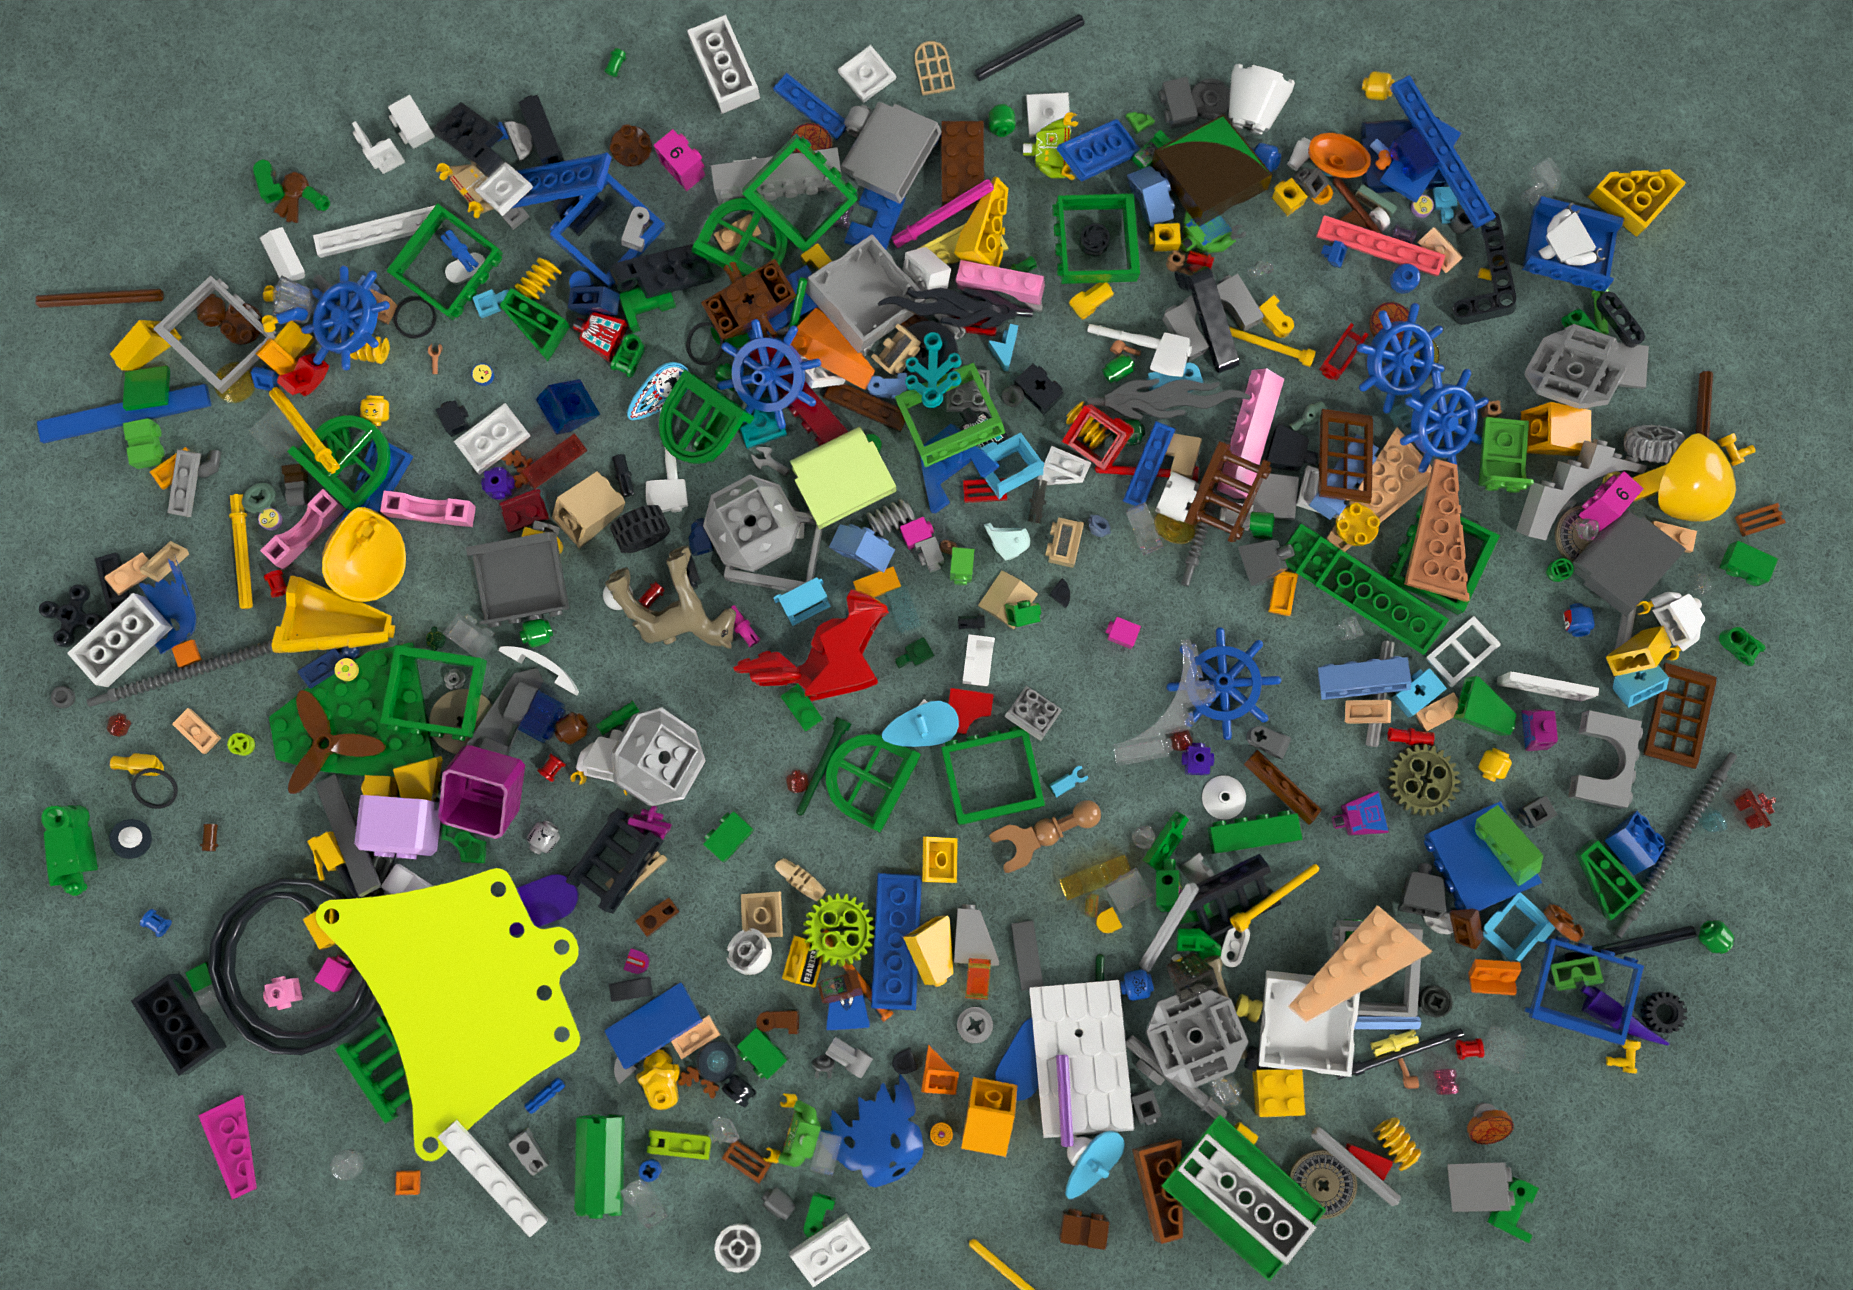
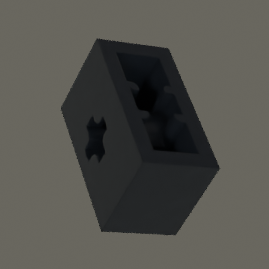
(1041, 399)

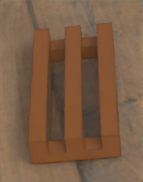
(1776, 514)
(741, 1168)

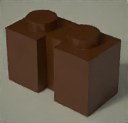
(1084, 1229)

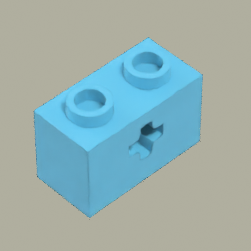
(1640, 685)
(1430, 689)

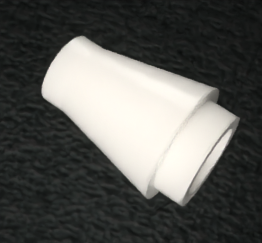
(1300, 154)

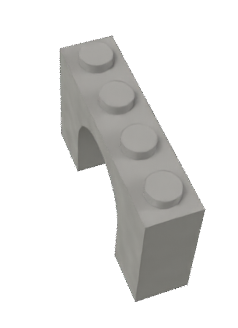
(1234, 298)
(1624, 736)

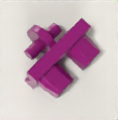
(650, 823)

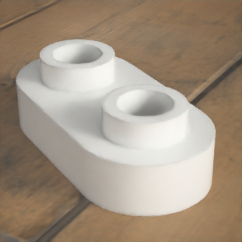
(1235, 945)

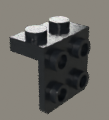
(585, 218)

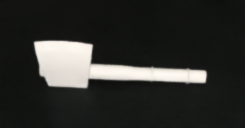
(1170, 352)
(668, 493)

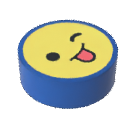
(482, 374)

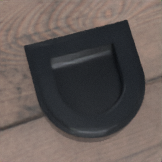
(904, 1062)

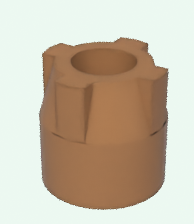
(1174, 266)
(1487, 412)

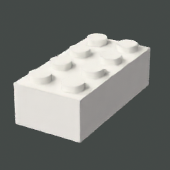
(723, 64)
(120, 640)

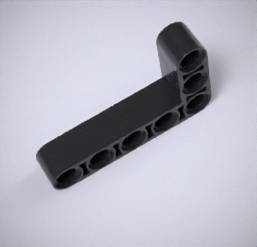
(1497, 273)
(1202, 285)

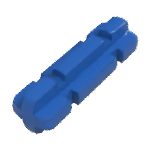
(544, 1095)

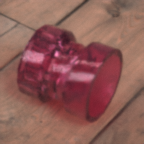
(1446, 1081)

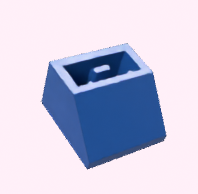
(1636, 843)

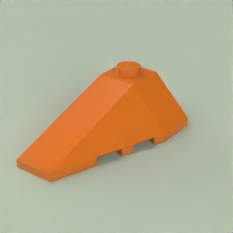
(822, 340)

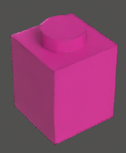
(916, 532)
(1122, 632)
(334, 973)

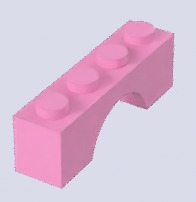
(1021, 285)
(435, 511)
(289, 545)

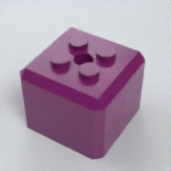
(481, 791)

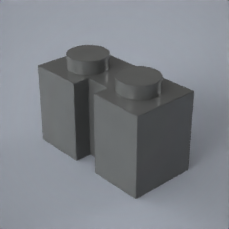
(1179, 103)

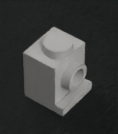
(930, 554)

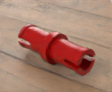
(1410, 736)

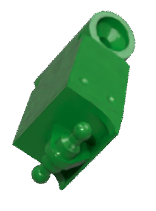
(68, 847)

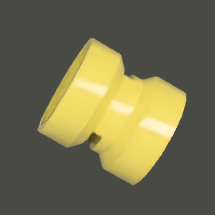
(1248, 1008)

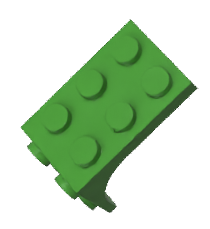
(1504, 455)

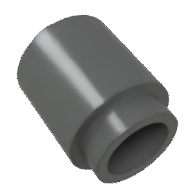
(778, 1203)

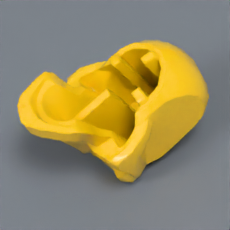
(659, 1080)

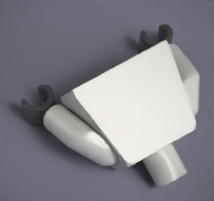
(1569, 240)

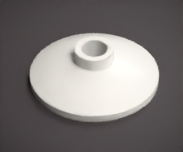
(1212, 797)

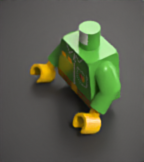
(801, 1134)

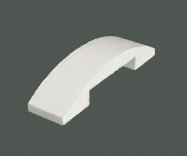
(519, 655)

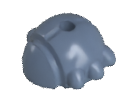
(1099, 526)

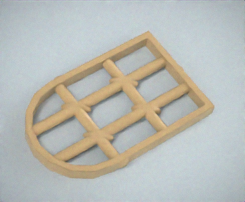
(939, 74)

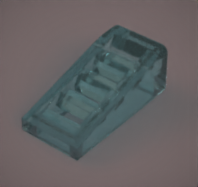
(1396, 417)

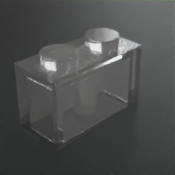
(469, 636)

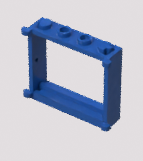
(1577, 1024)

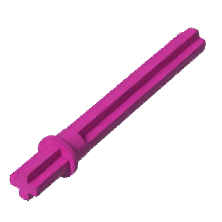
(943, 213)

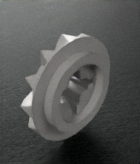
(972, 1035)

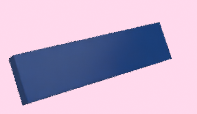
(810, 106)
(1149, 464)

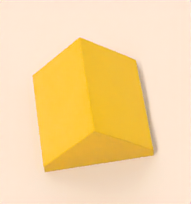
(939, 860)

